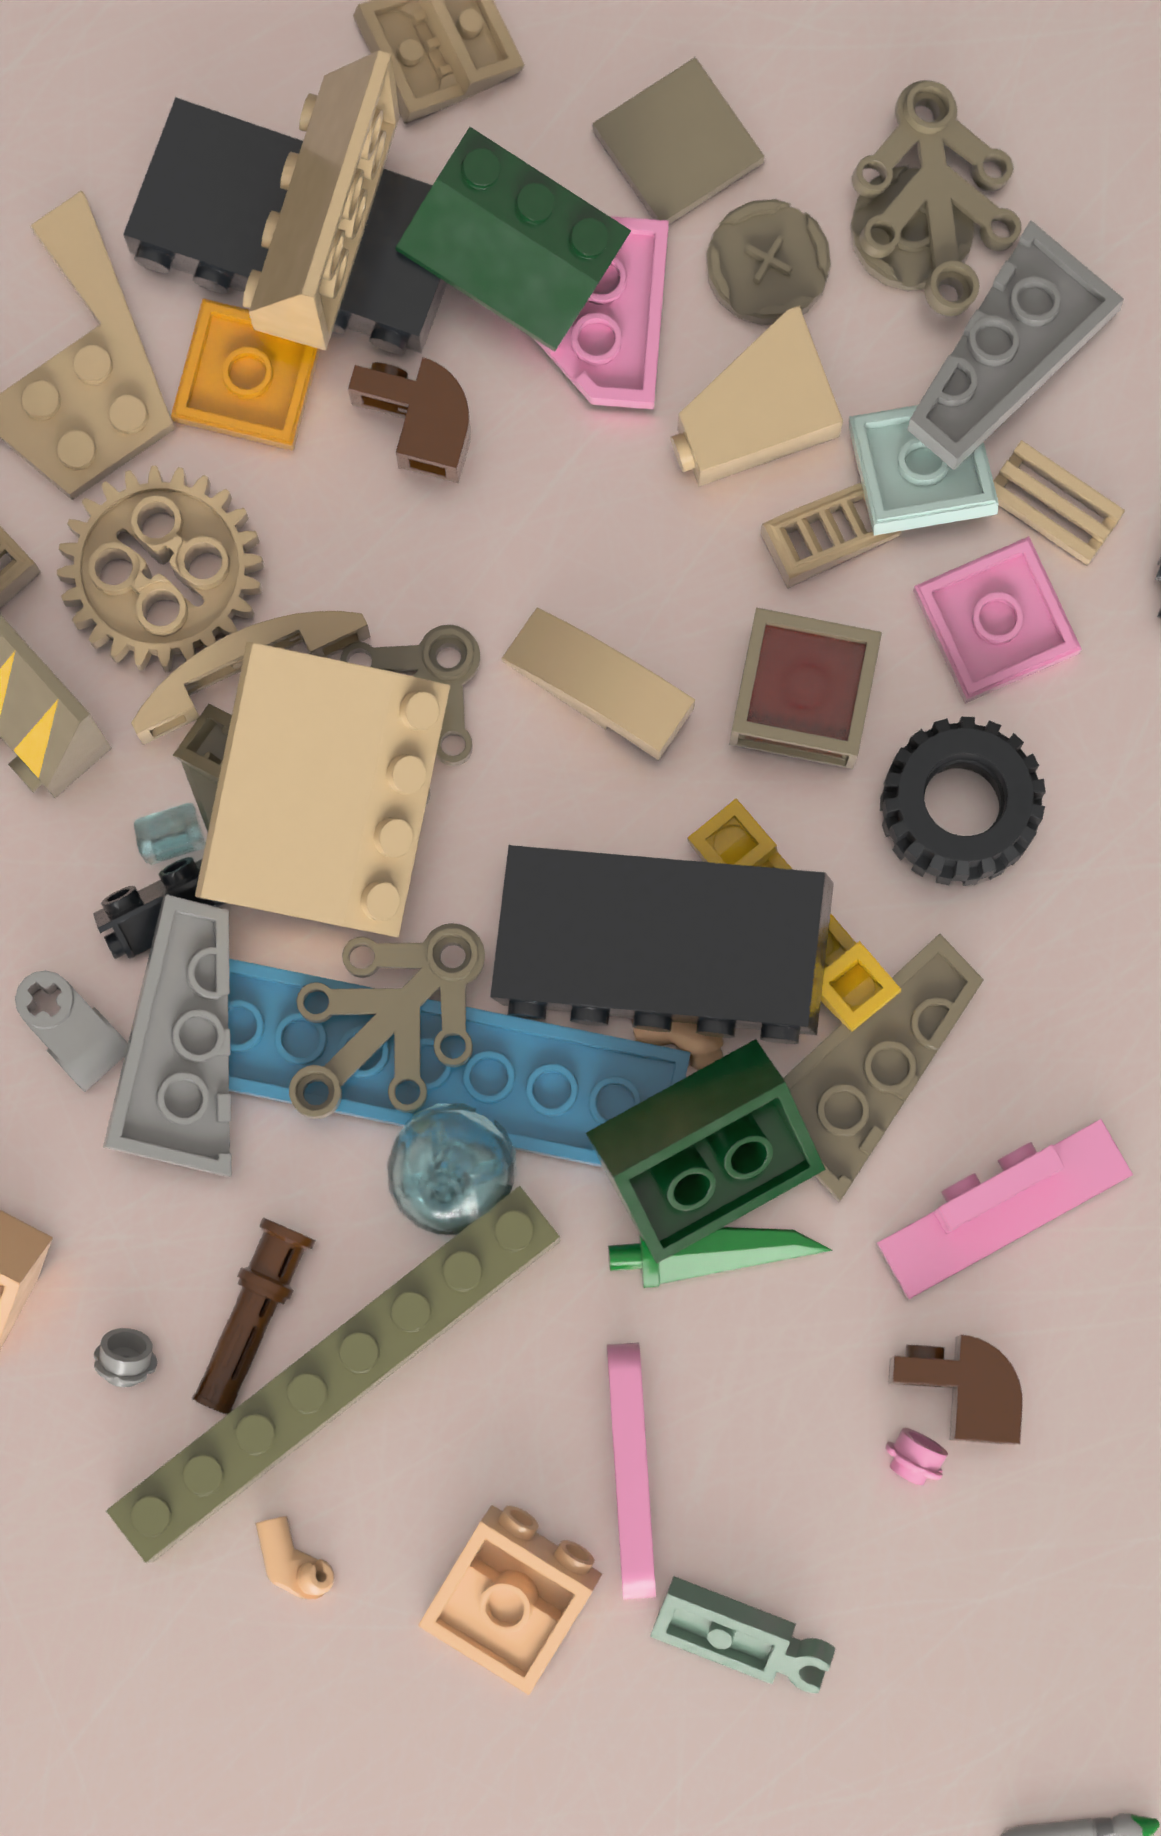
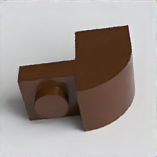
(434, 412)
(983, 1386)

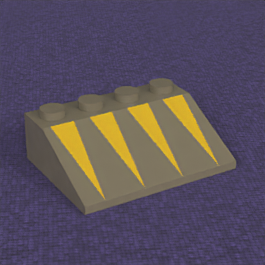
(43, 720)

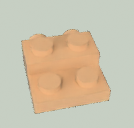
(511, 1596)

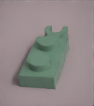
(740, 1636)

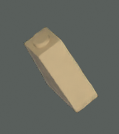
(760, 406)

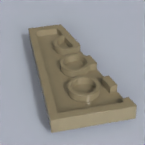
(863, 1077)

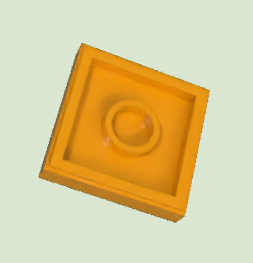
(243, 379)

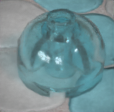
(450, 1168)

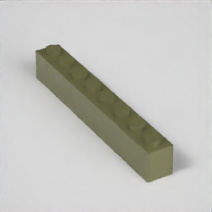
(333, 1375)

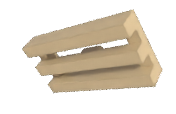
(1068, 483)

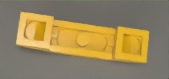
(853, 979)

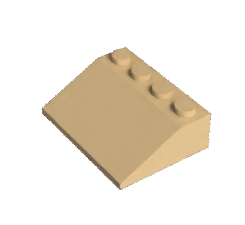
(325, 202)
(322, 789)

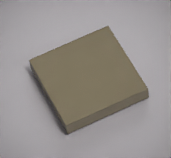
(678, 142)

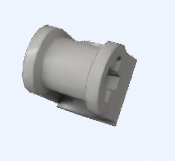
(75, 1036)

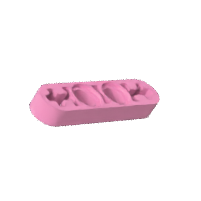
(631, 1471)

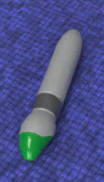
(1121, 1825)

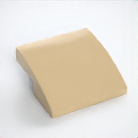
(439, 49)

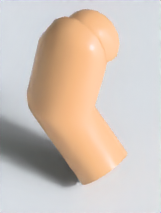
(703, 1048)
(289, 1567)

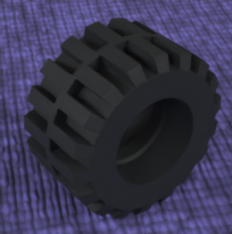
(985, 753)

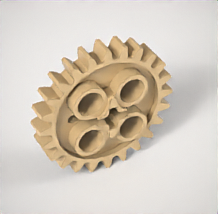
(198, 529)

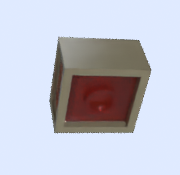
(805, 688)

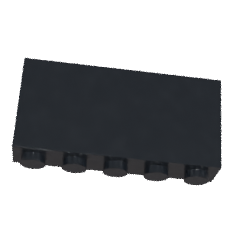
(209, 209)
(662, 942)

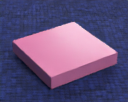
(997, 619)

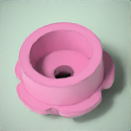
(916, 1457)

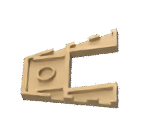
(99, 395)

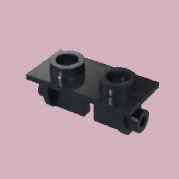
(136, 913)

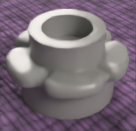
(125, 1357)

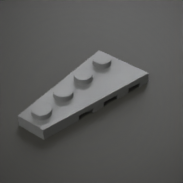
(1019, 337)
(176, 1064)

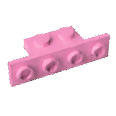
(1004, 1208)

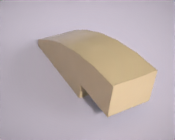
(600, 682)

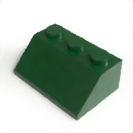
(512, 239)
(706, 1150)

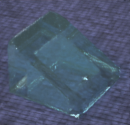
(169, 833)

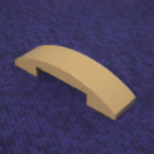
(170, 703)

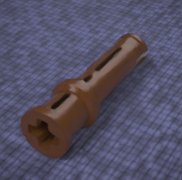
(263, 1287)

